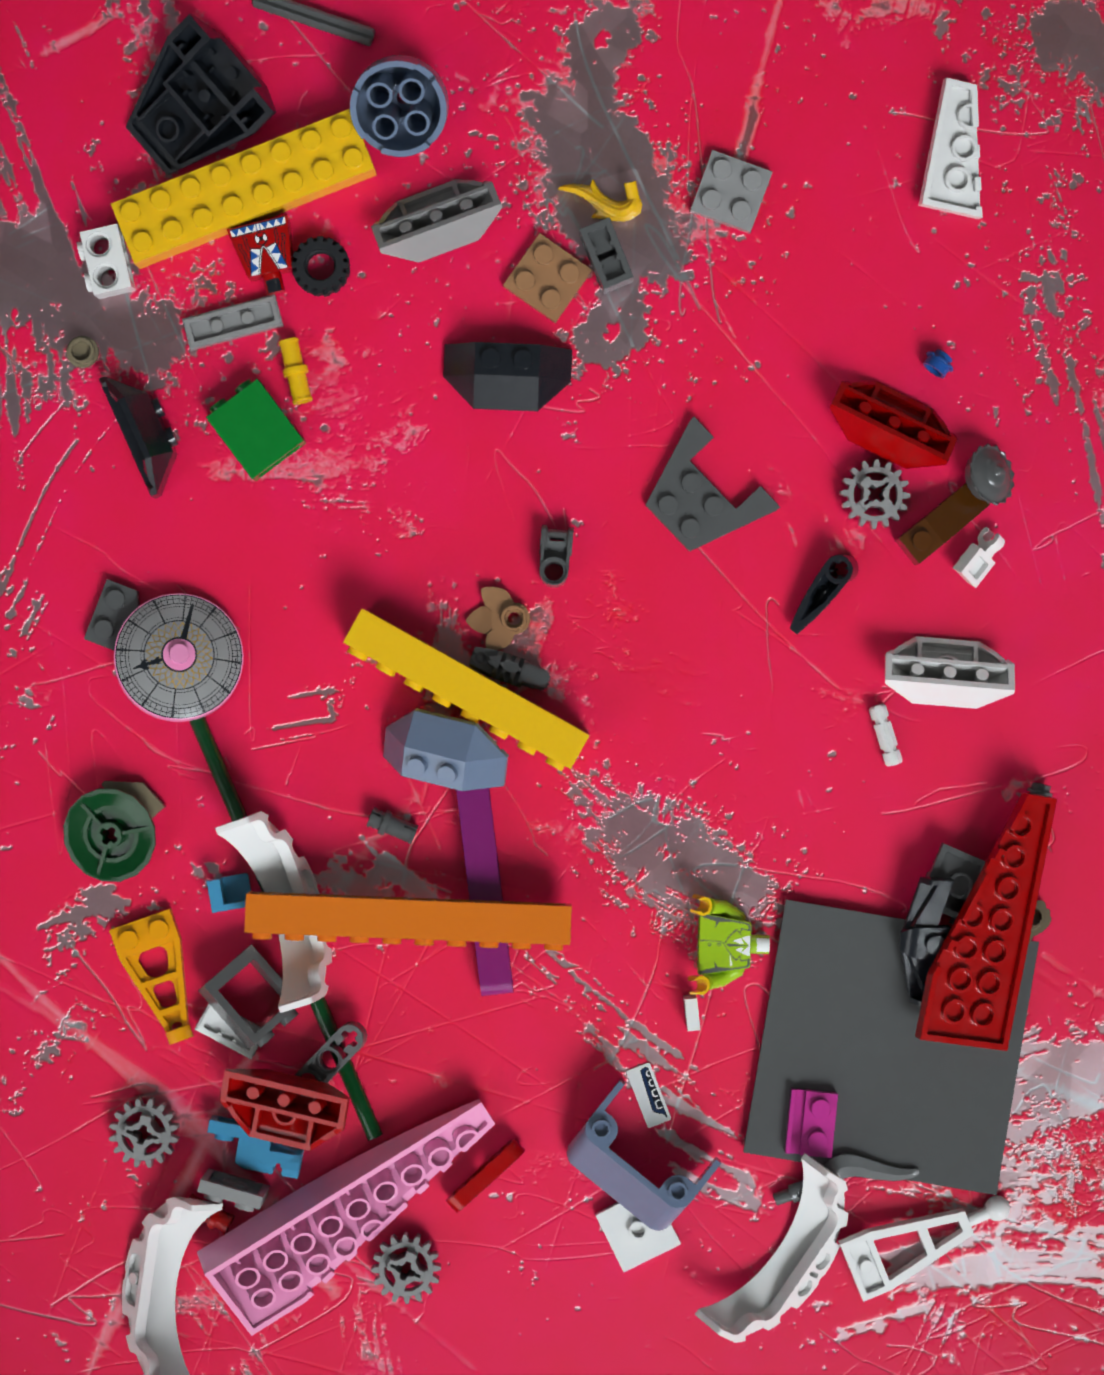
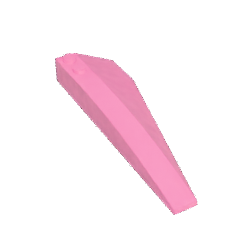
(299, 1241)

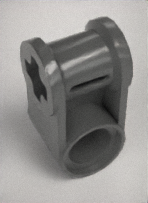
(555, 553)

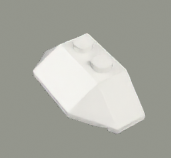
(949, 672)

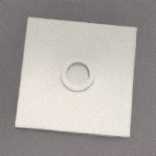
(632, 1239)

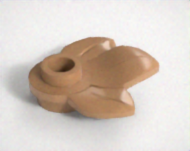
(493, 618)

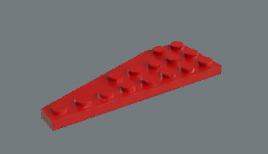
(981, 964)

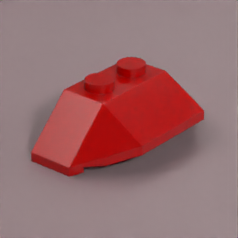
(892, 425)
(284, 1107)

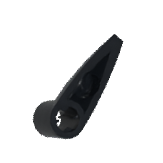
(823, 590)

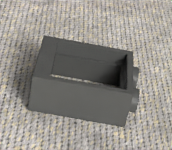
(229, 1014)

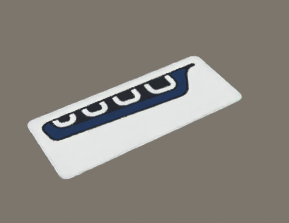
(648, 1095)

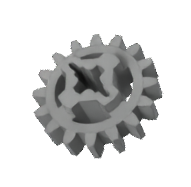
(885, 505)
(158, 1134)
(395, 1262)

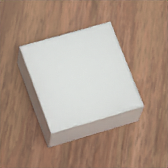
(691, 1012)

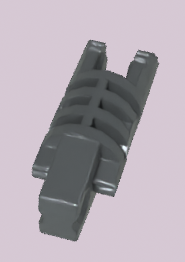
(509, 668)

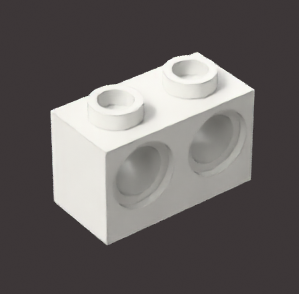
(114, 259)

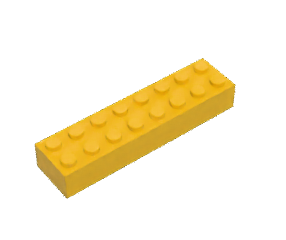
(243, 189)
(465, 688)

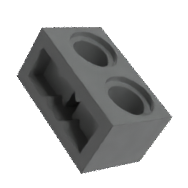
(606, 255)

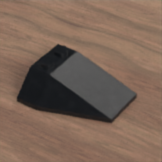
(198, 98)

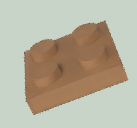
(547, 278)

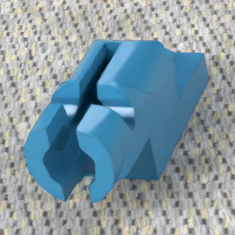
(256, 1153)

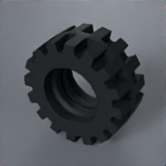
(320, 246)

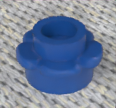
(938, 363)

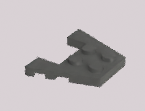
(692, 505)

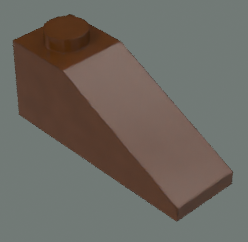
(940, 524)

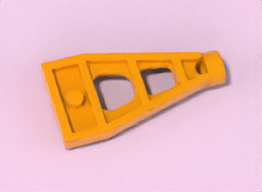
(146, 934)

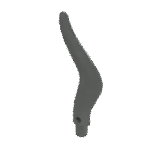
(850, 1166)

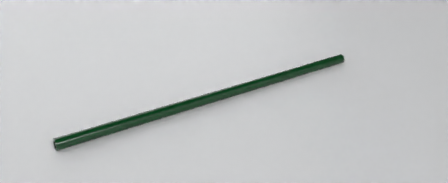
(320, 1007)

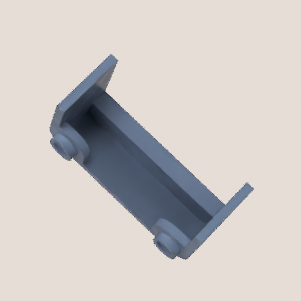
(648, 1203)

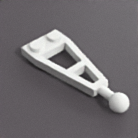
(867, 1265)

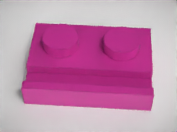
(811, 1122)

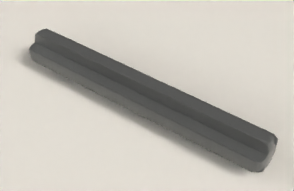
(318, 19)

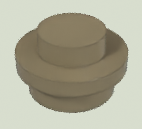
(82, 351)

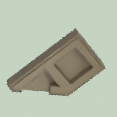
(141, 792)

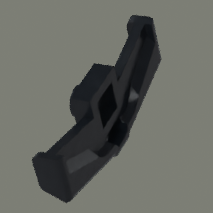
(922, 934)

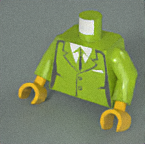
(723, 944)

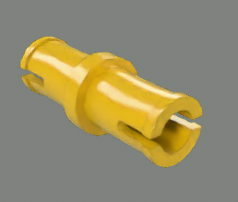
(295, 371)

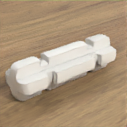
(885, 735)

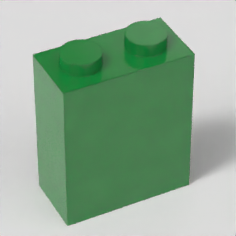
(255, 429)

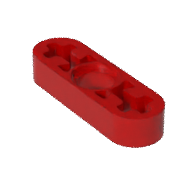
(485, 1175)

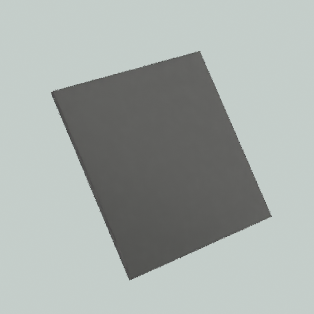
(848, 1028)

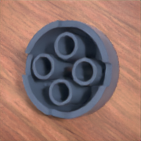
(395, 124)

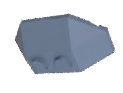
(444, 751)

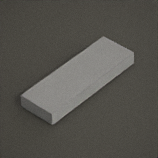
(233, 322)

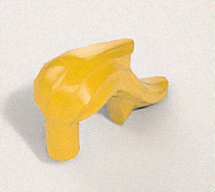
(605, 206)

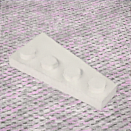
(952, 164)

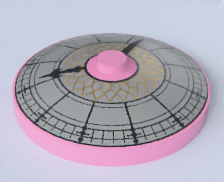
(178, 657)

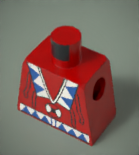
(265, 251)

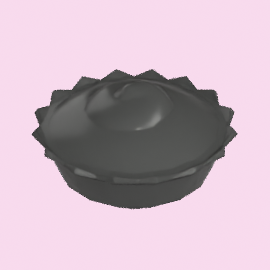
(989, 475)

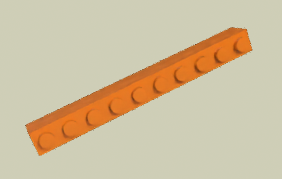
(408, 919)

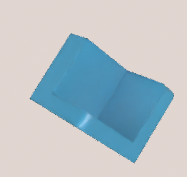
(228, 892)

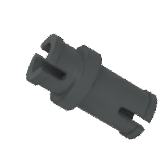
(392, 825)

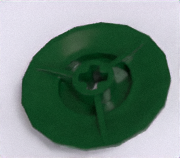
(88, 834)

